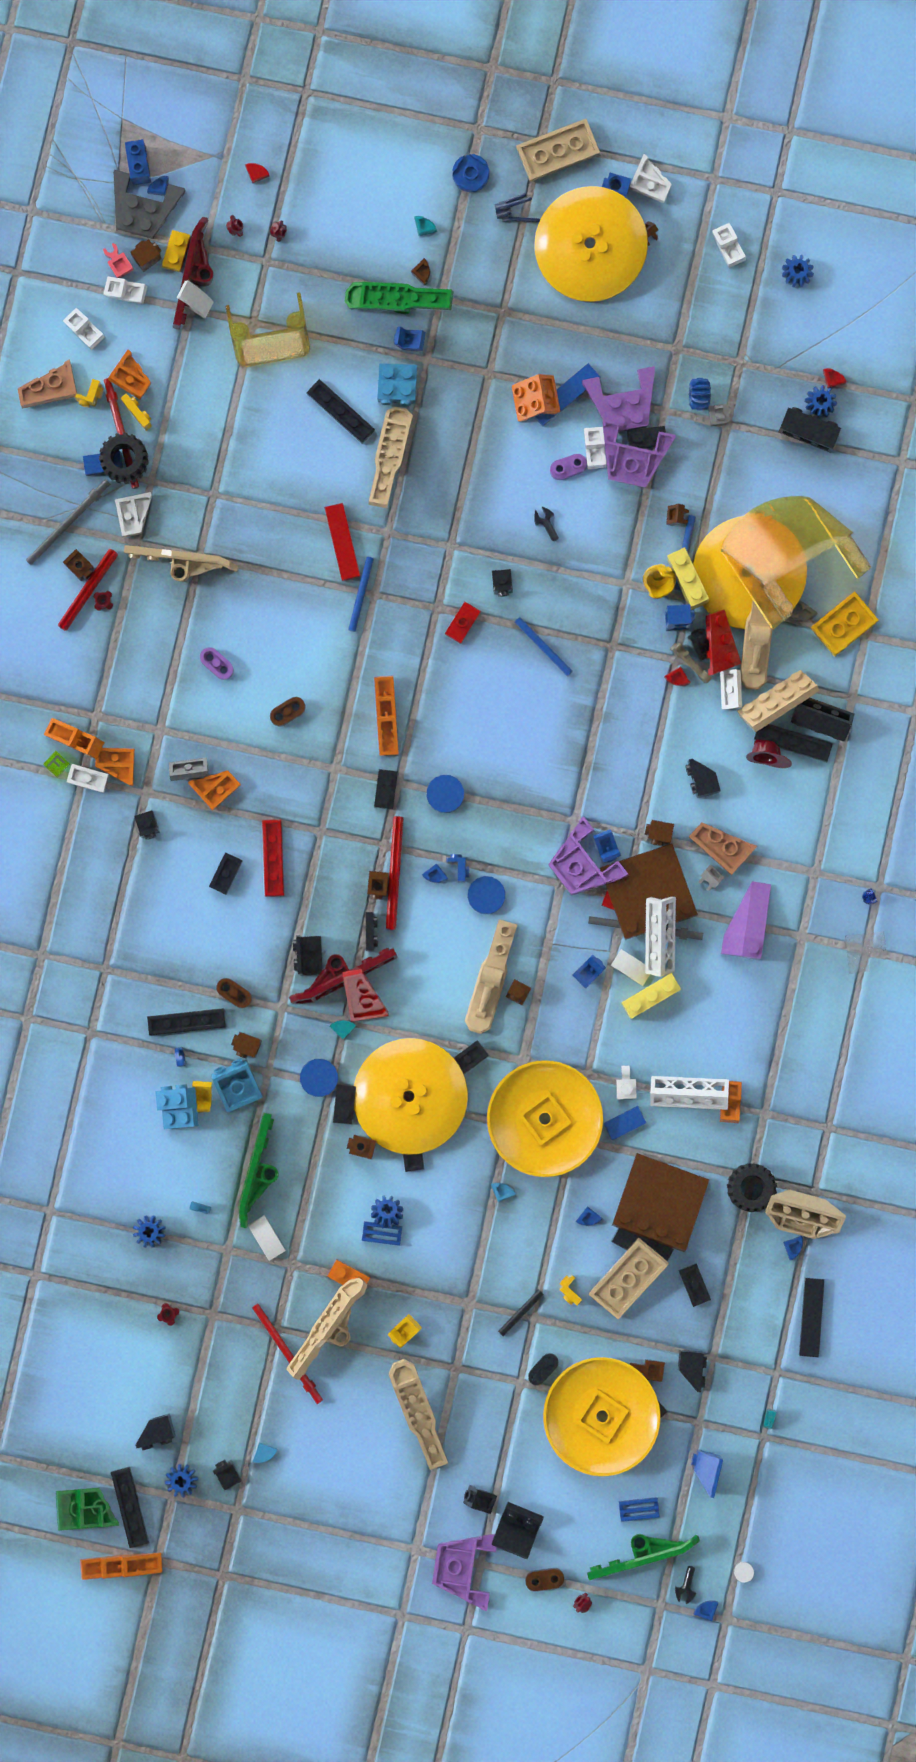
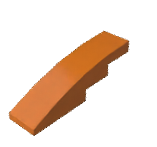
(386, 715)
(121, 1565)

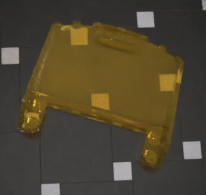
(780, 539)

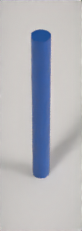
(687, 540)
(361, 593)
(543, 646)

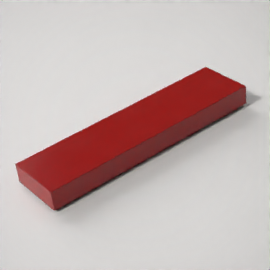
(342, 541)
(273, 858)

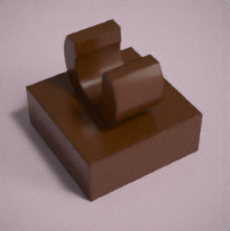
(651, 230)
(675, 514)

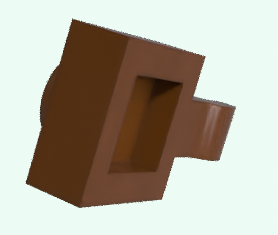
(651, 1369)

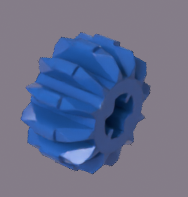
(790, 269)
(699, 393)
(813, 403)
(381, 1216)
(154, 1236)
(177, 1485)

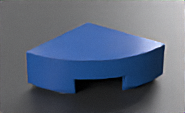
(158, 186)
(435, 874)
(180, 1058)
(588, 1217)
(793, 1247)
(706, 1610)

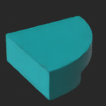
(424, 225)
(342, 1027)
(769, 1418)

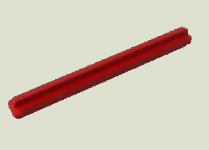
(394, 874)

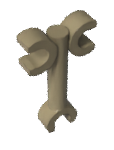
(682, 653)

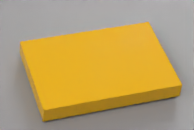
(844, 624)

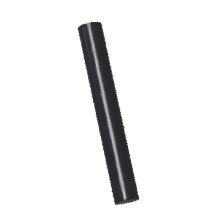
(520, 1313)

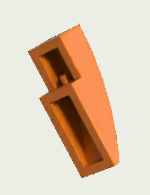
(74, 738)

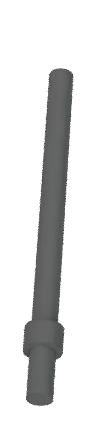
(94, 495)
(682, 933)

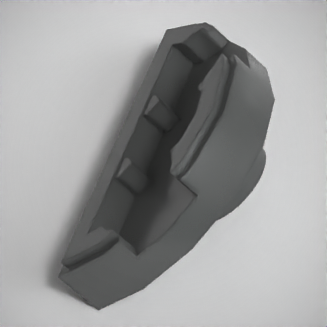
(803, 612)

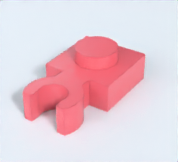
(119, 263)

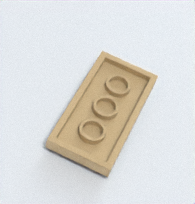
(558, 150)
(778, 700)
(628, 1278)

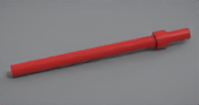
(112, 398)
(308, 1385)

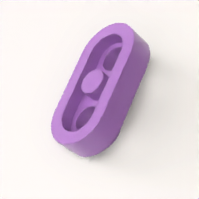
(568, 466)
(217, 663)

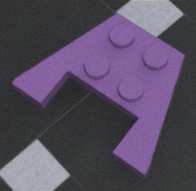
(627, 408)
(631, 463)
(575, 866)
(455, 1567)

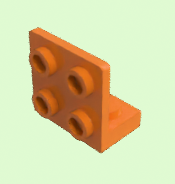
(535, 397)

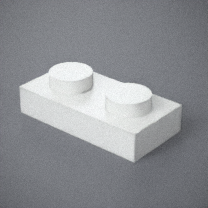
(731, 689)
(87, 778)

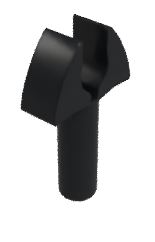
(546, 523)
(686, 1586)

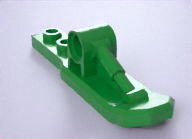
(396, 297)
(255, 1181)
(654, 1550)

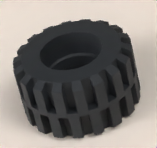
(124, 442)
(739, 1175)

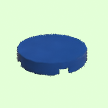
(470, 173)
(445, 793)
(486, 895)
(319, 1077)

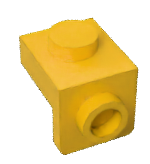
(95, 392)
(203, 1095)
(570, 1296)
(404, 1331)

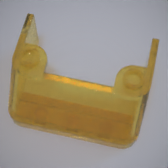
(272, 345)

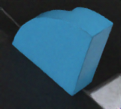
(502, 1191)
(199, 1207)
(264, 1453)

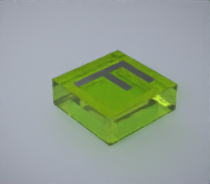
(56, 764)

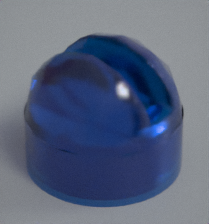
(869, 897)

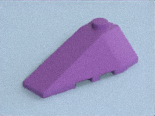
(747, 929)

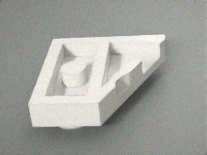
(650, 181)
(133, 513)

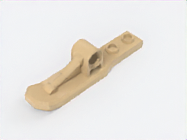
(389, 454)
(191, 562)
(755, 650)
(490, 980)
(328, 1326)
(417, 1411)

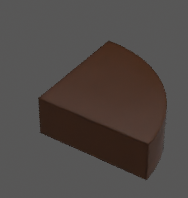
(422, 271)

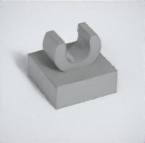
(719, 414)
(712, 876)

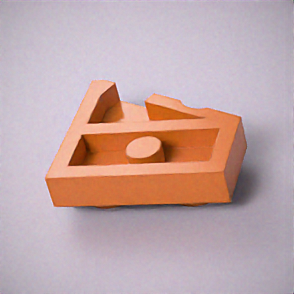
(129, 376)
(117, 763)
(215, 788)

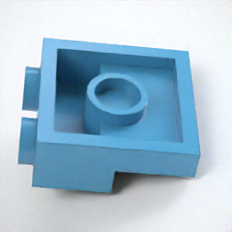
(397, 384)
(236, 1085)
(177, 1106)

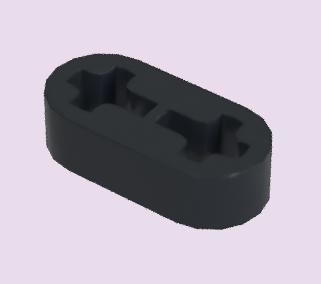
(546, 1372)

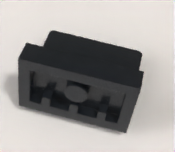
(308, 955)
(517, 1530)

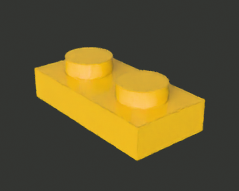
(176, 251)
(132, 405)

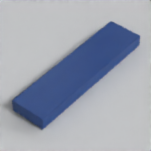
(570, 391)

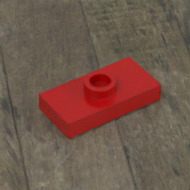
(462, 622)

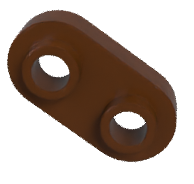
(287, 711)
(234, 993)
(544, 1577)

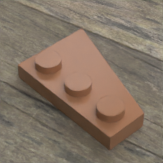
(52, 387)
(722, 847)

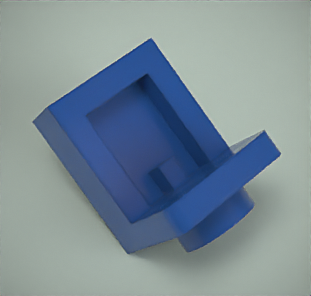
(409, 339)
(606, 846)
(463, 870)
(589, 971)

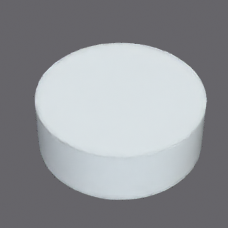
(743, 1572)

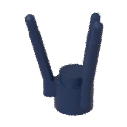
(503, 209)

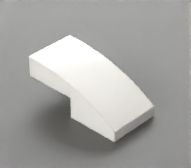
(728, 245)
(124, 290)
(195, 298)
(84, 328)
(595, 447)
(630, 967)
(266, 1237)

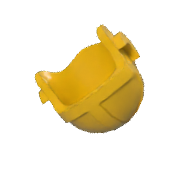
(659, 580)

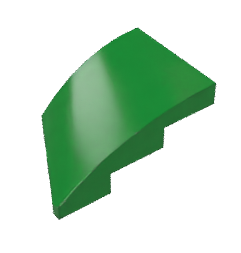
(83, 1509)

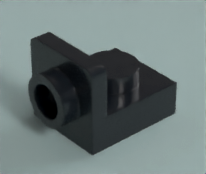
(502, 582)
(699, 642)
(147, 825)
(226, 1474)
(479, 1499)

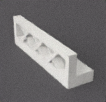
(658, 936)
(689, 1096)

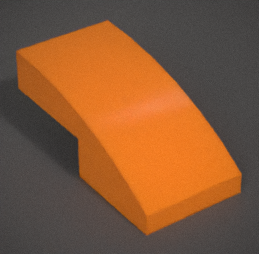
(732, 1115)

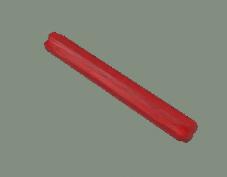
(87, 589)

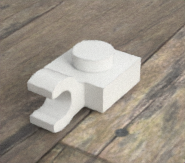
(626, 1087)

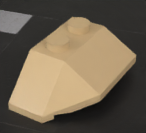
(804, 1214)

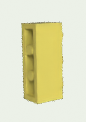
(687, 578)
(650, 996)

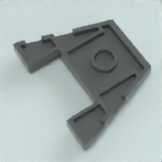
(140, 214)

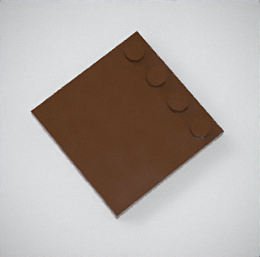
(650, 875)
(660, 1202)

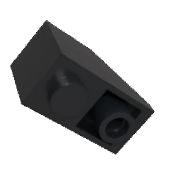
(703, 779)
(691, 1367)
(157, 1430)

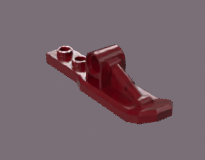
(196, 263)
(332, 979)

